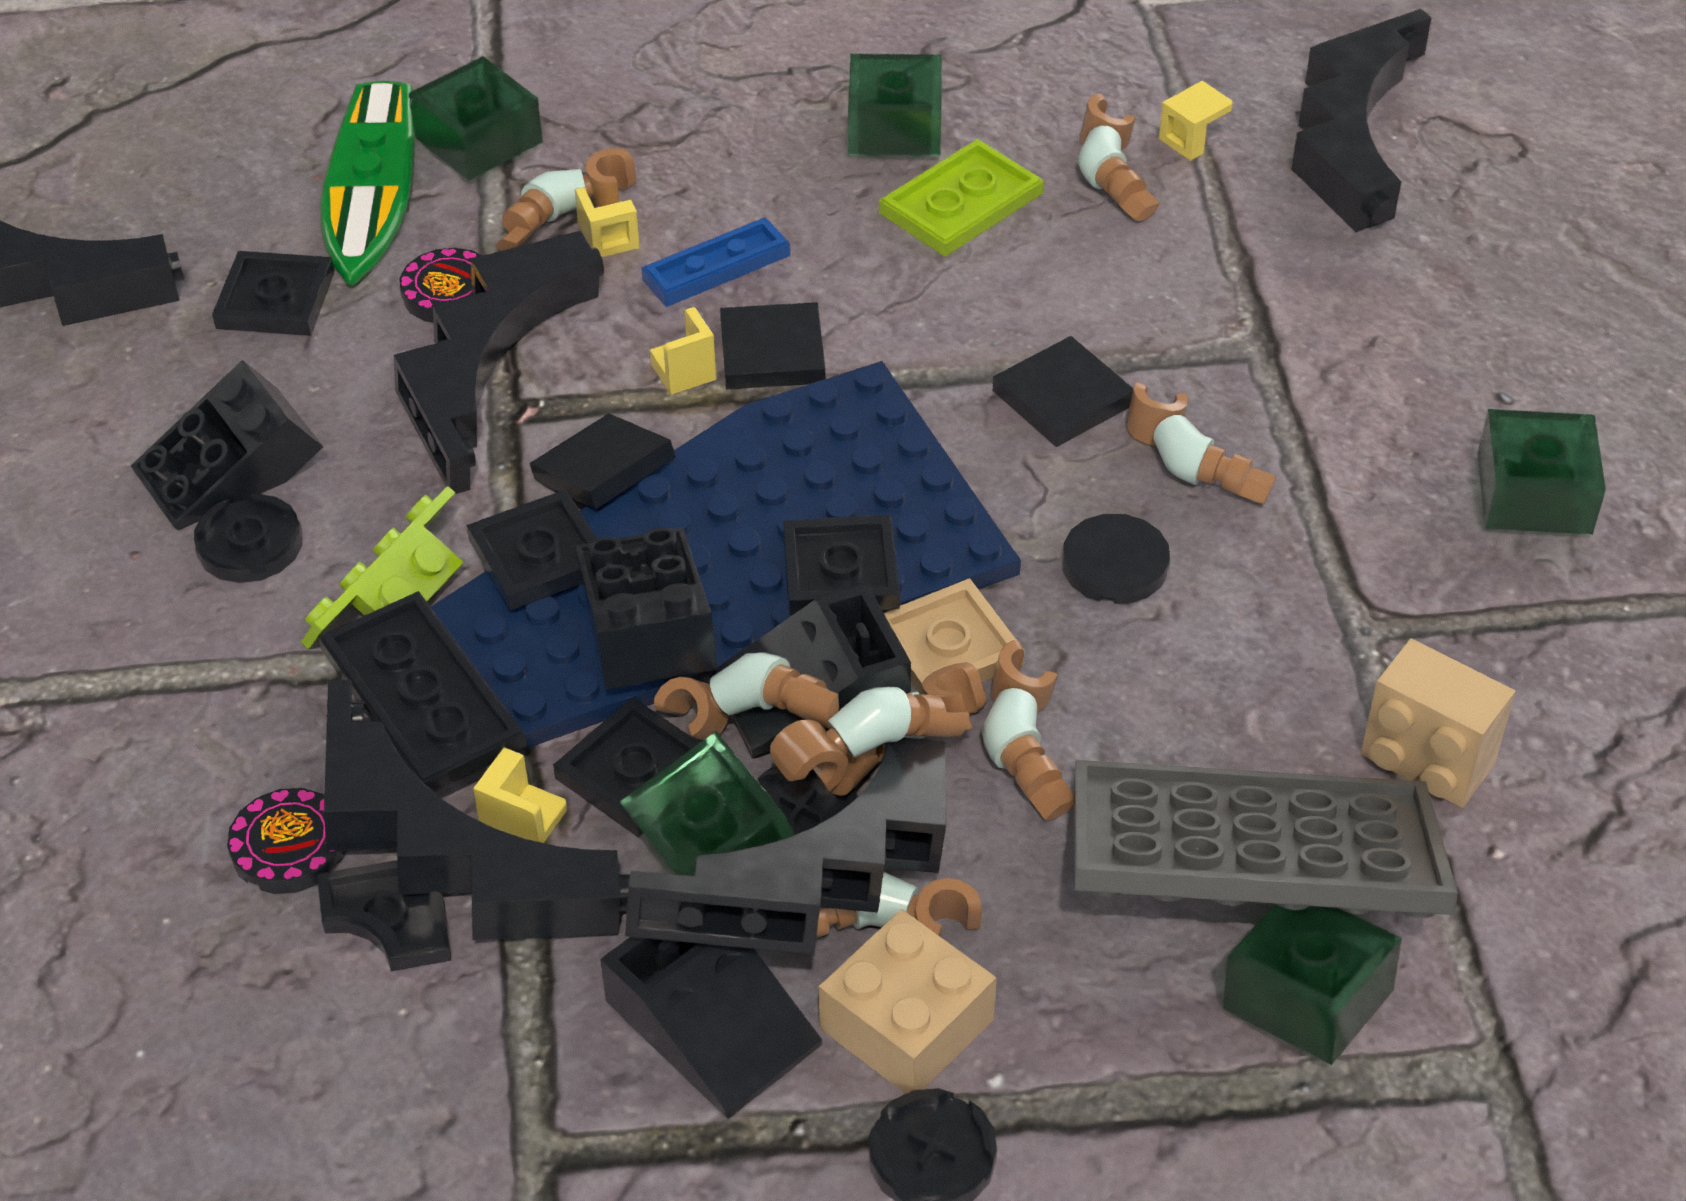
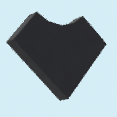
(367, 905)

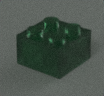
(895, 104)
(476, 118)
(1540, 471)
(704, 808)
(1312, 977)

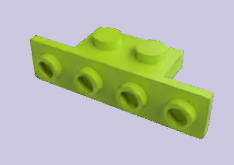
(404, 565)

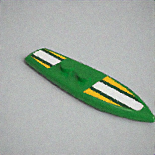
(368, 178)

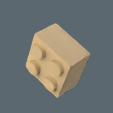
(1437, 722)
(907, 1003)

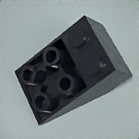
(225, 447)
(646, 607)
(834, 640)
(709, 1015)

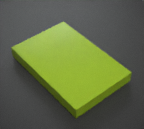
(961, 197)

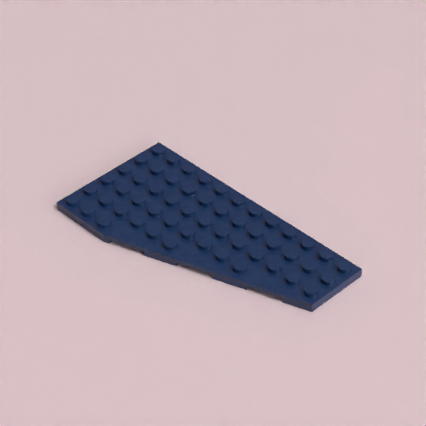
(799, 455)

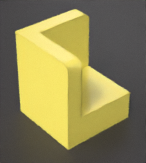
(1187, 115)
(607, 227)
(686, 360)
(513, 805)

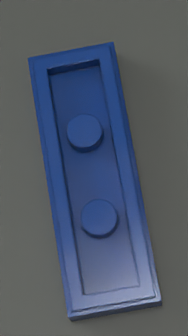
(715, 261)

